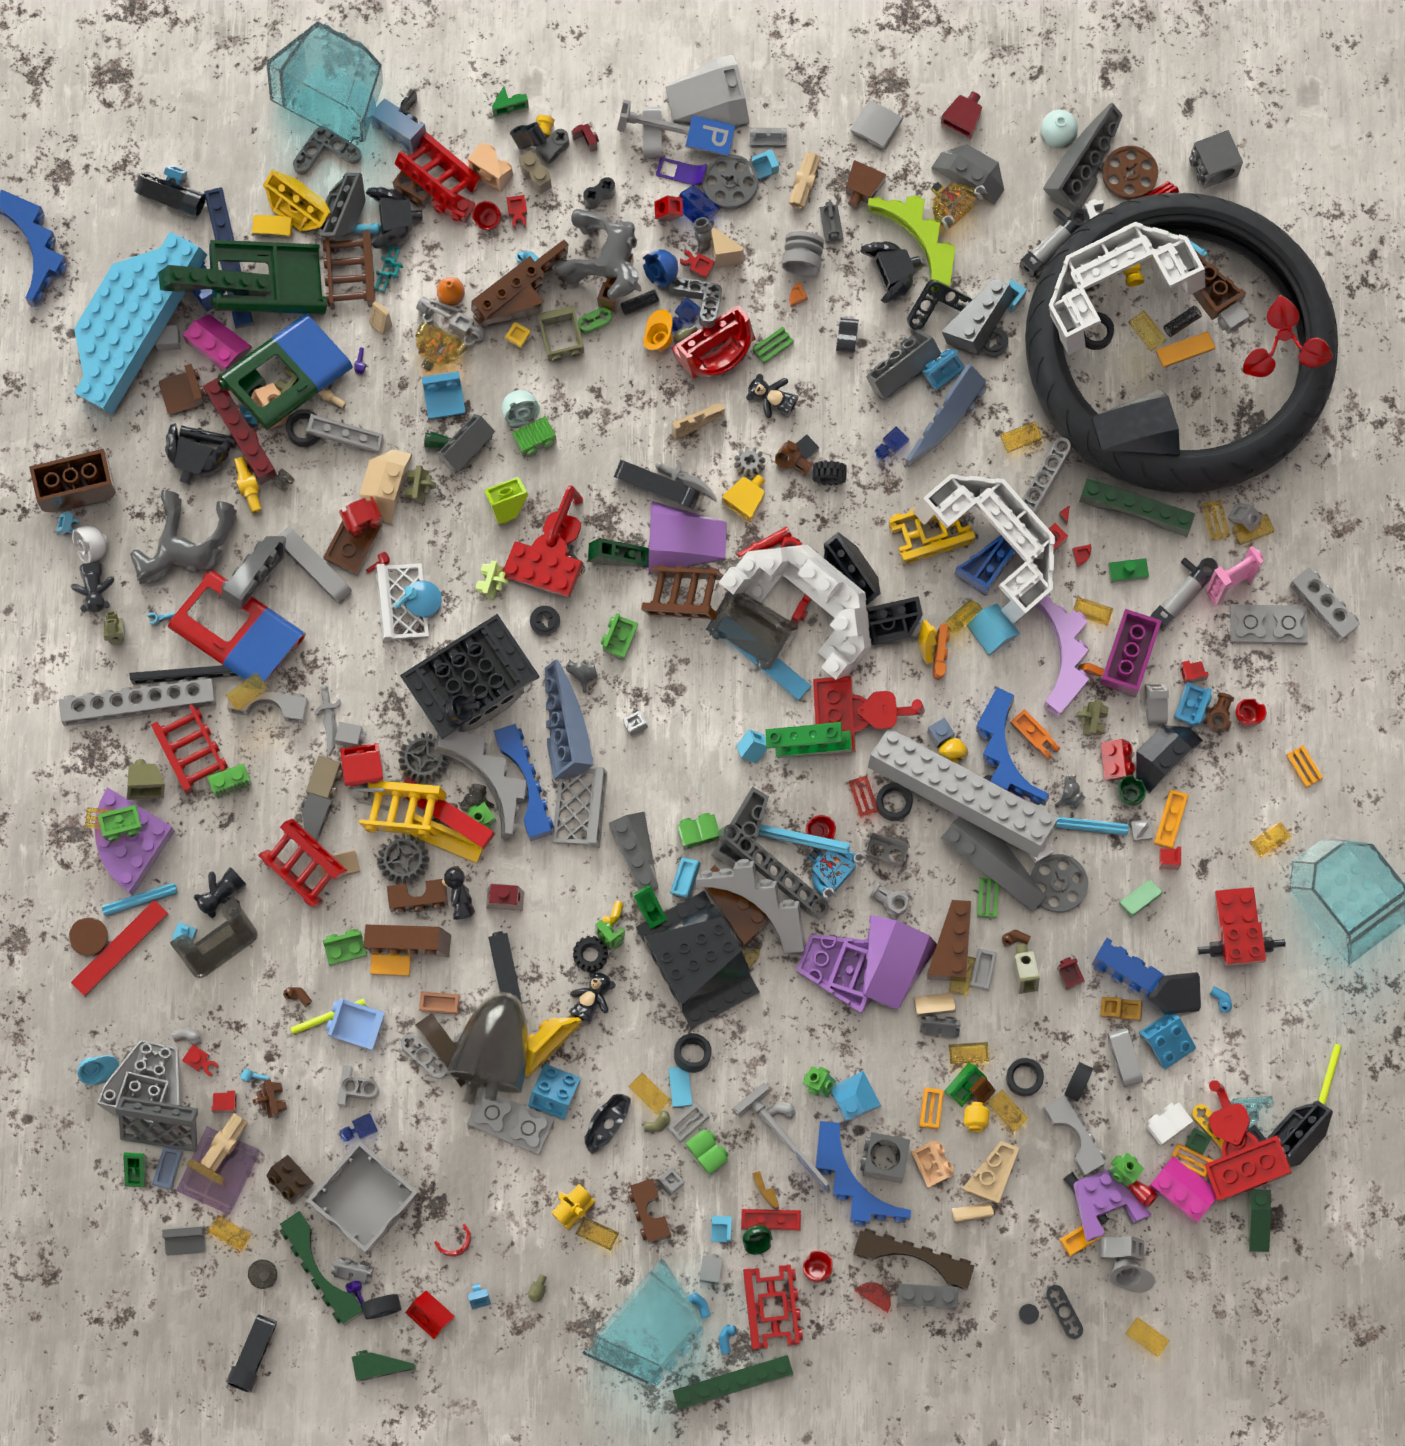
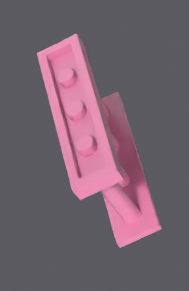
(1224, 580)

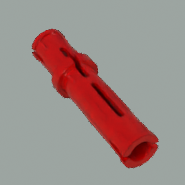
(767, 542)

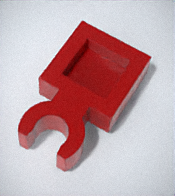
(516, 209)
(699, 265)
(800, 612)
(197, 1059)

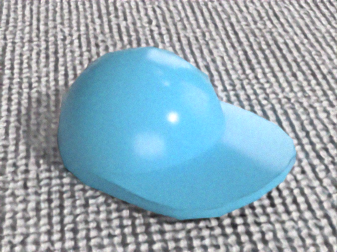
(97, 1070)

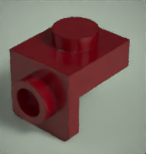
(590, 137)
(1070, 972)

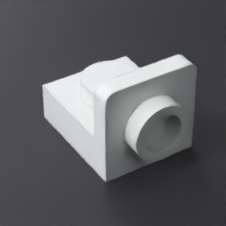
(1093, 207)

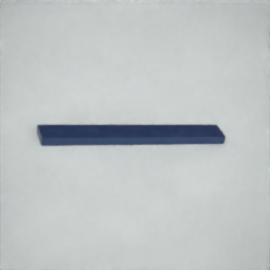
(223, 231)

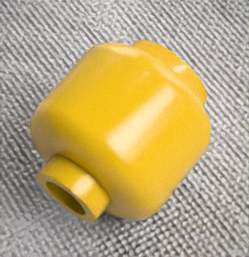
(976, 1117)

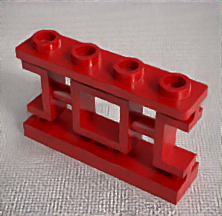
(757, 1308)

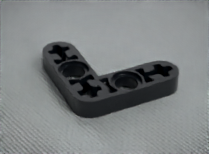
(939, 295)

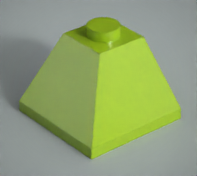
(506, 499)

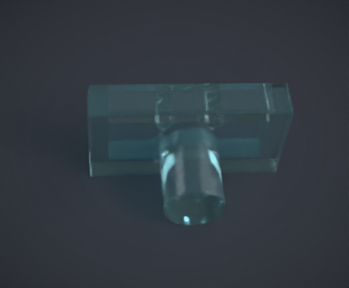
(1252, 1104)

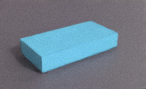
(685, 877)
(680, 1087)

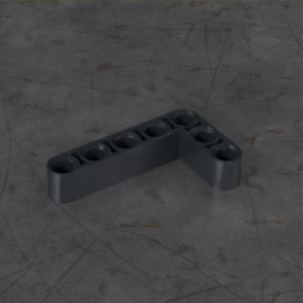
(659, 485)

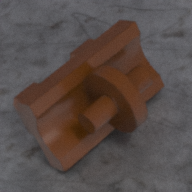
(267, 1099)

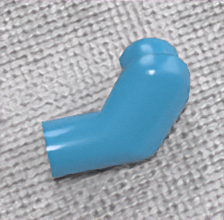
(1223, 998)
(702, 1304)
(724, 1337)

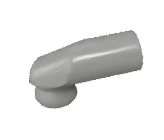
(187, 1033)
(781, 1107)

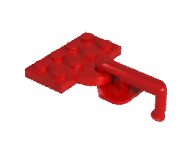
(546, 561)
(836, 703)
(1247, 1163)

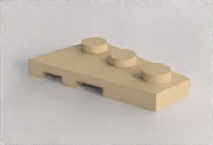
(697, 420)
(993, 1173)

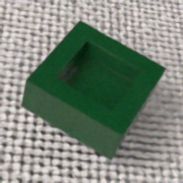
(1198, 1141)

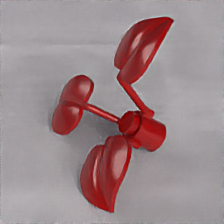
(1283, 317)

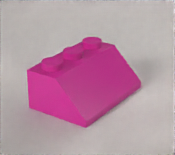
(216, 342)
(1184, 1189)

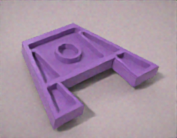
(1101, 1195)

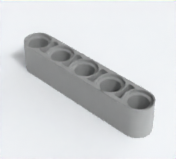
(1045, 470)
(315, 566)

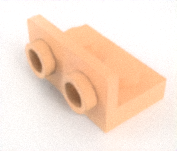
(933, 1163)

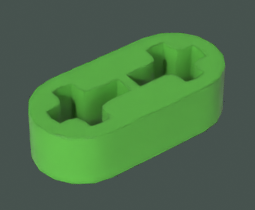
(593, 316)

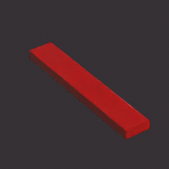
(457, 820)
(119, 948)

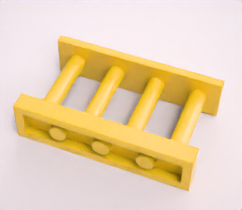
(397, 791)

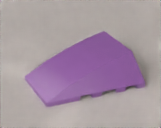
(684, 537)
(894, 960)
(837, 967)

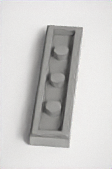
(344, 433)

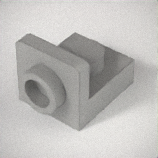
(1245, 515)

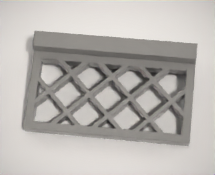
(595, 813)

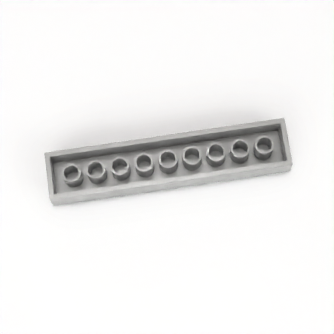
(962, 792)

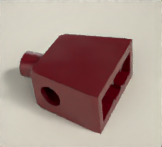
(963, 114)
(505, 897)

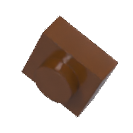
(982, 1090)

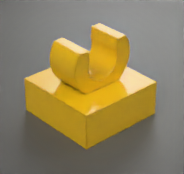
(518, 334)

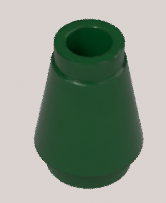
(435, 441)

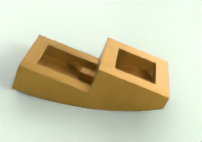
(1121, 1008)
(769, 1194)

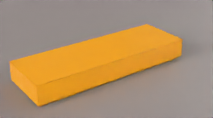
(1185, 349)
(1171, 819)

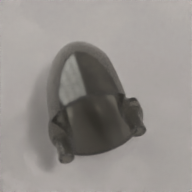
(492, 1048)

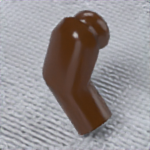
(1014, 936)
(297, 993)

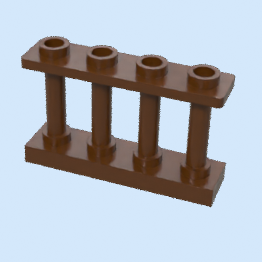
(366, 277)
(688, 609)

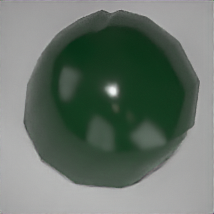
(1131, 790)
(757, 1239)

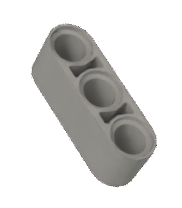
(651, 135)
(1125, 1057)

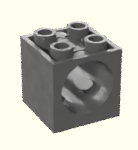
(1215, 159)
(899, 1145)

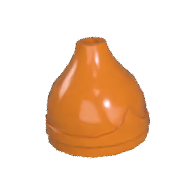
(450, 291)

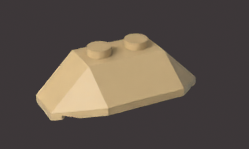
(385, 481)

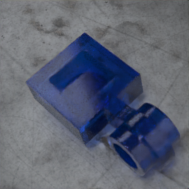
(686, 311)
(894, 440)
(363, 1126)

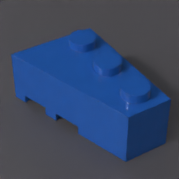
(987, 565)

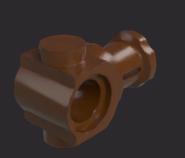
(789, 457)
(1220, 713)

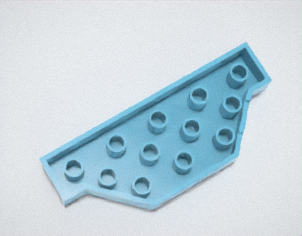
(127, 320)

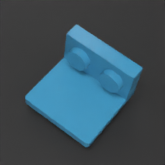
(443, 395)
(1168, 1039)
(554, 1091)

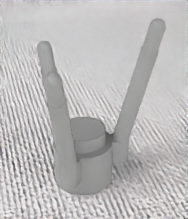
(429, 306)
(362, 792)

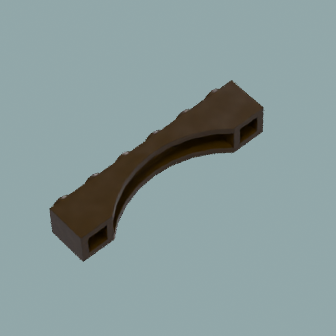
(954, 1272)

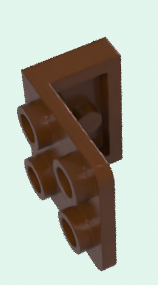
(182, 391)

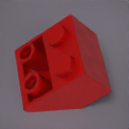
(362, 764)

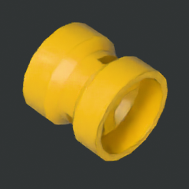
(546, 123)
(1134, 276)

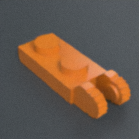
(940, 653)
(1034, 733)

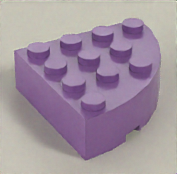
(131, 857)

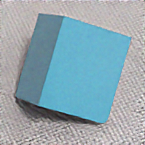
(765, 164)
(1019, 292)
(752, 746)
(721, 1229)

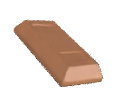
(439, 1002)

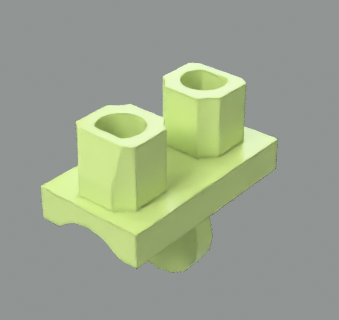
(494, 580)

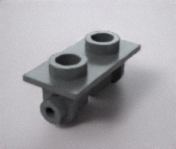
(831, 222)
(947, 1025)

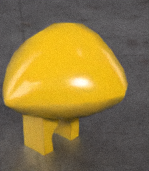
(953, 750)

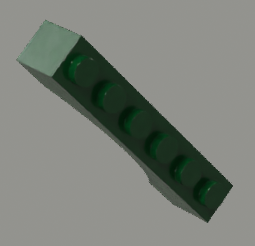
(185, 278)
(1110, 497)
(343, 1303)
(733, 1382)

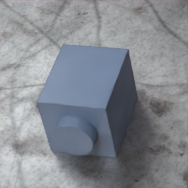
(940, 732)

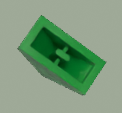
(135, 1169)

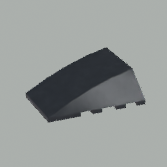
(1139, 426)

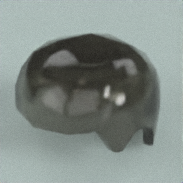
(262, 1273)

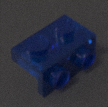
(697, 204)

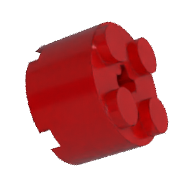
(361, 515)

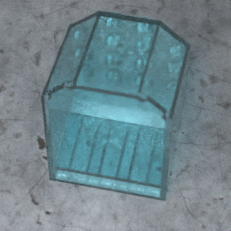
(327, 81)
(1349, 894)
(648, 1330)

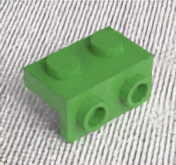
(619, 636)

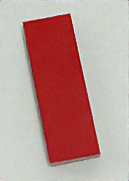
(773, 1219)

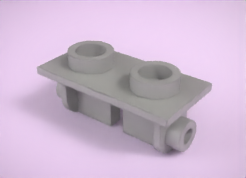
(768, 136)
(344, 1266)

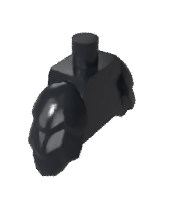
(395, 216)
(894, 268)
(193, 457)

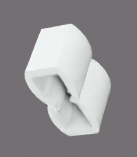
(1169, 1123)

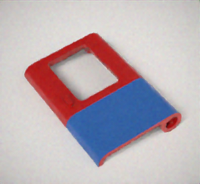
(255, 647)

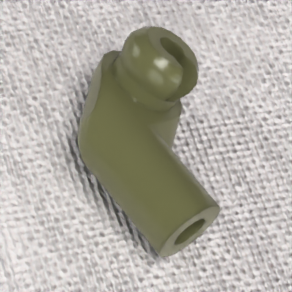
(660, 1123)

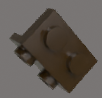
(289, 1179)

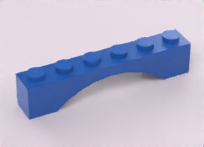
(511, 746)

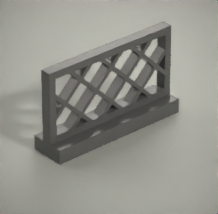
(158, 1113)

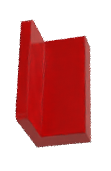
(429, 1314)

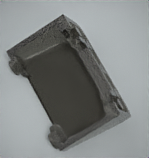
(752, 628)
(219, 944)

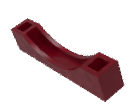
(240, 431)

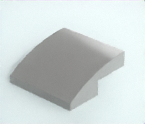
(876, 124)

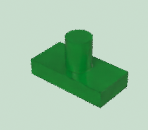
(1128, 570)

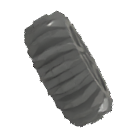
(432, 760)
(398, 843)

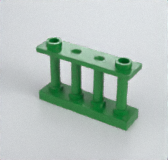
(809, 740)

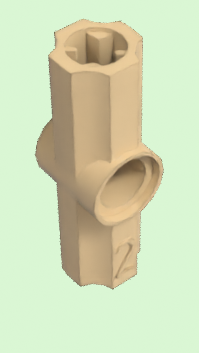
(804, 180)
(224, 1142)

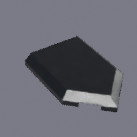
(1177, 993)

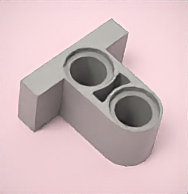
(1156, 703)
(359, 1091)
(1122, 1248)

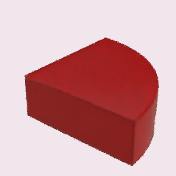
(1081, 554)

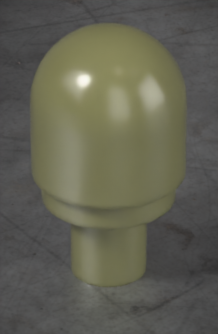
(684, 333)
(537, 1289)

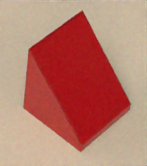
(1064, 514)

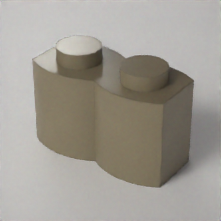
(535, 172)

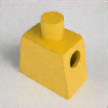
(745, 497)

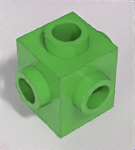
(483, 813)
(819, 1081)
(1125, 1169)

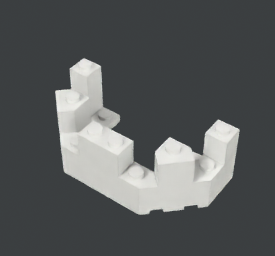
(1096, 262)
(1012, 520)
(823, 583)

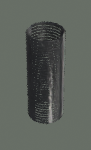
(638, 299)
(1176, 321)

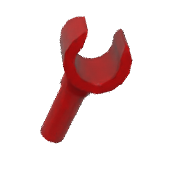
(383, 559)

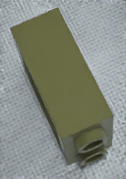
(557, 316)

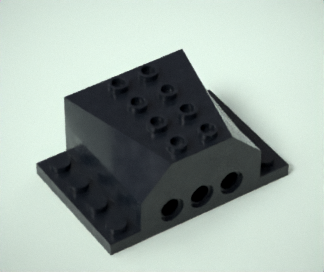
(478, 662)
(699, 960)

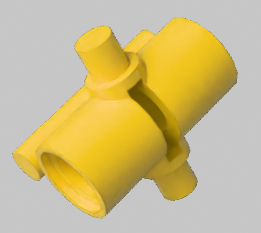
(572, 1206)

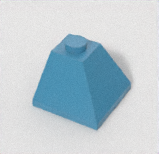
(854, 1097)

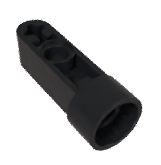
(168, 193)
(244, 1375)

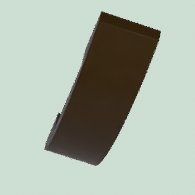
(438, 1040)

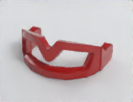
(457, 1252)

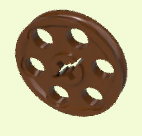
(1134, 179)

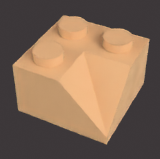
(489, 168)

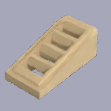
(380, 318)

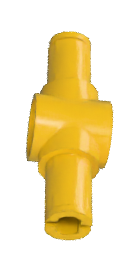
(247, 485)

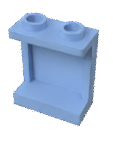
(355, 1023)

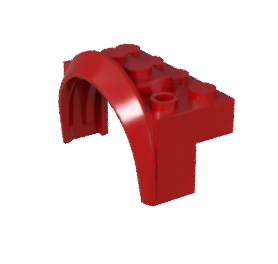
(731, 325)

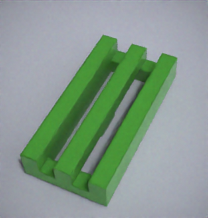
(790, 341)
(989, 881)

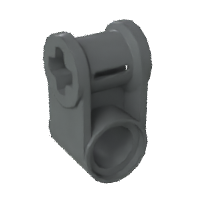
(552, 147)

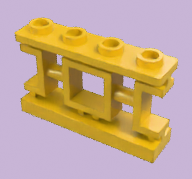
(931, 546)

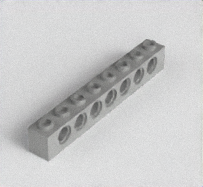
(205, 698)

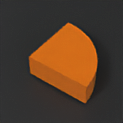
(797, 295)
(1091, 669)

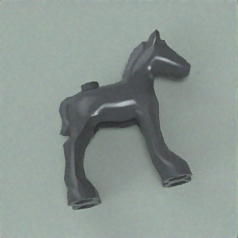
(613, 255)
(180, 550)

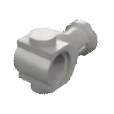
(889, 898)

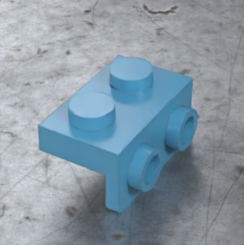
(943, 369)
(1193, 704)

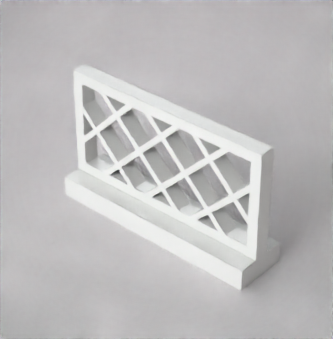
(386, 607)

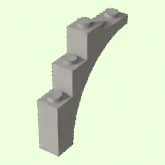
(491, 769)
(765, 895)

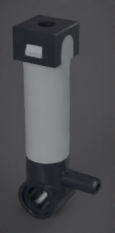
(1035, 260)
(1185, 592)

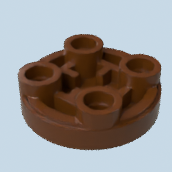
(88, 936)

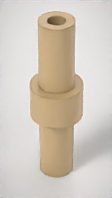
(329, 397)

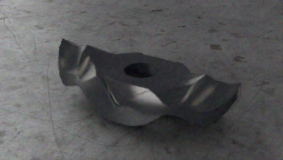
(616, 1109)

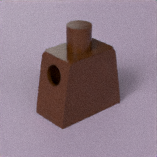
(863, 183)

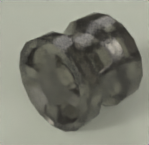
(283, 480)

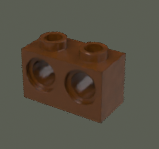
(411, 190)

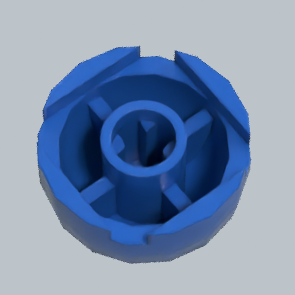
(660, 267)

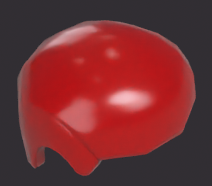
(486, 215)
(1250, 712)
(821, 826)
(818, 1266)

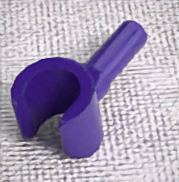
(359, 366)
(355, 1286)

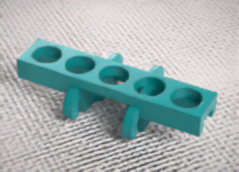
(392, 260)

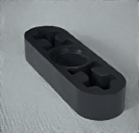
(1061, 1296)

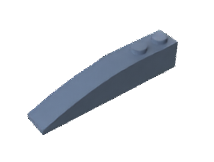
(956, 405)
(568, 740)

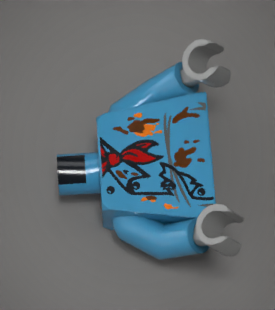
(832, 870)

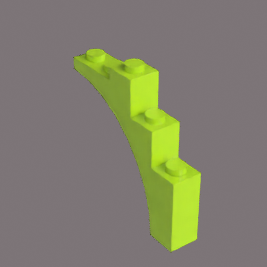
(926, 232)

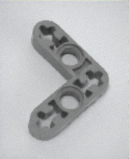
(438, 1062)

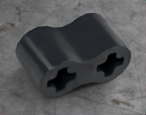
(528, 135)
(599, 193)
(847, 335)

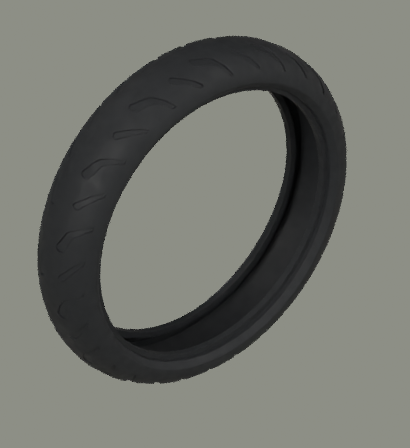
(1277, 257)

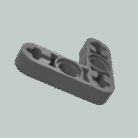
(321, 144)
(704, 294)

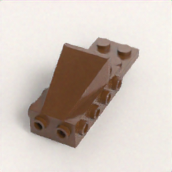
(516, 291)

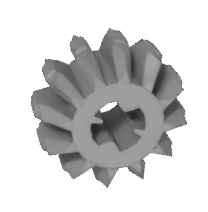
(744, 457)

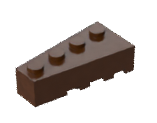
(1218, 291)
(740, 913)
(407, 940)
(952, 947)

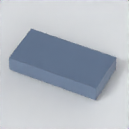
(167, 1168)

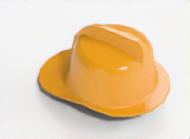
(658, 331)

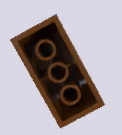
(73, 481)

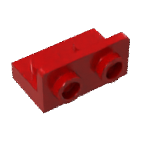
(460, 210)

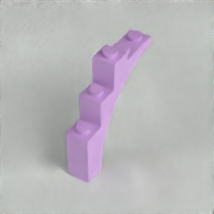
(1072, 652)

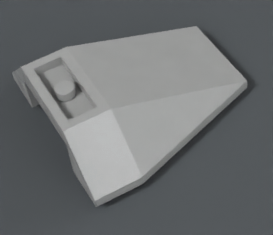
(710, 93)
(145, 1074)

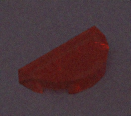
(875, 1294)

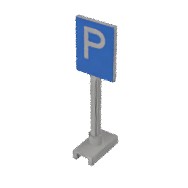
(701, 134)
(753, 1101)

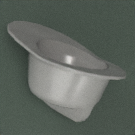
(1131, 1276)

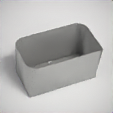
(884, 841)

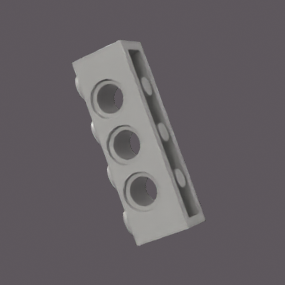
(1338, 629)

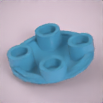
(427, 599)

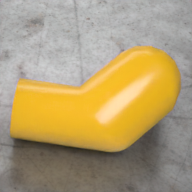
(615, 914)

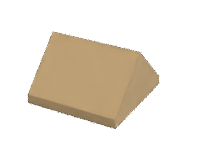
(725, 250)

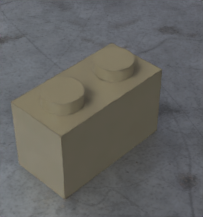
(325, 777)

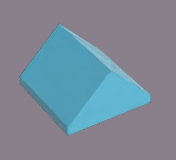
(992, 628)

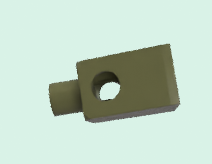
(144, 781)
(1026, 970)

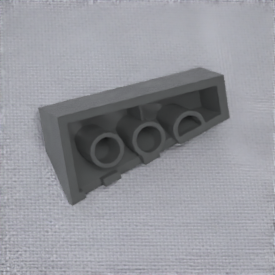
(903, 363)
(254, 571)
(634, 844)

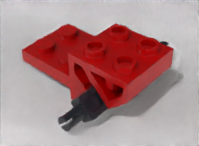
(1239, 929)

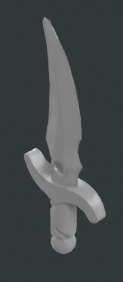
(685, 478)
(329, 717)

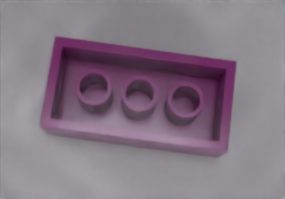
(1130, 652)

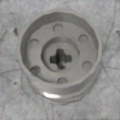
(802, 253)

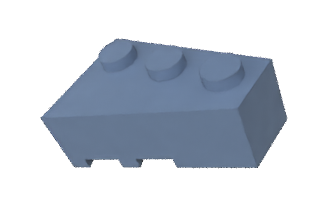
(398, 125)

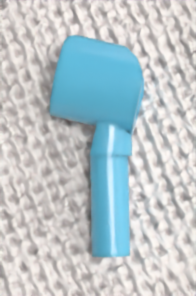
(410, 593)
(159, 617)
(248, 1074)

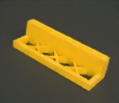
(450, 841)

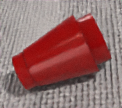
(1143, 1193)

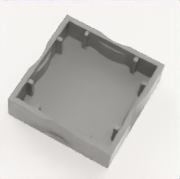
(363, 1197)

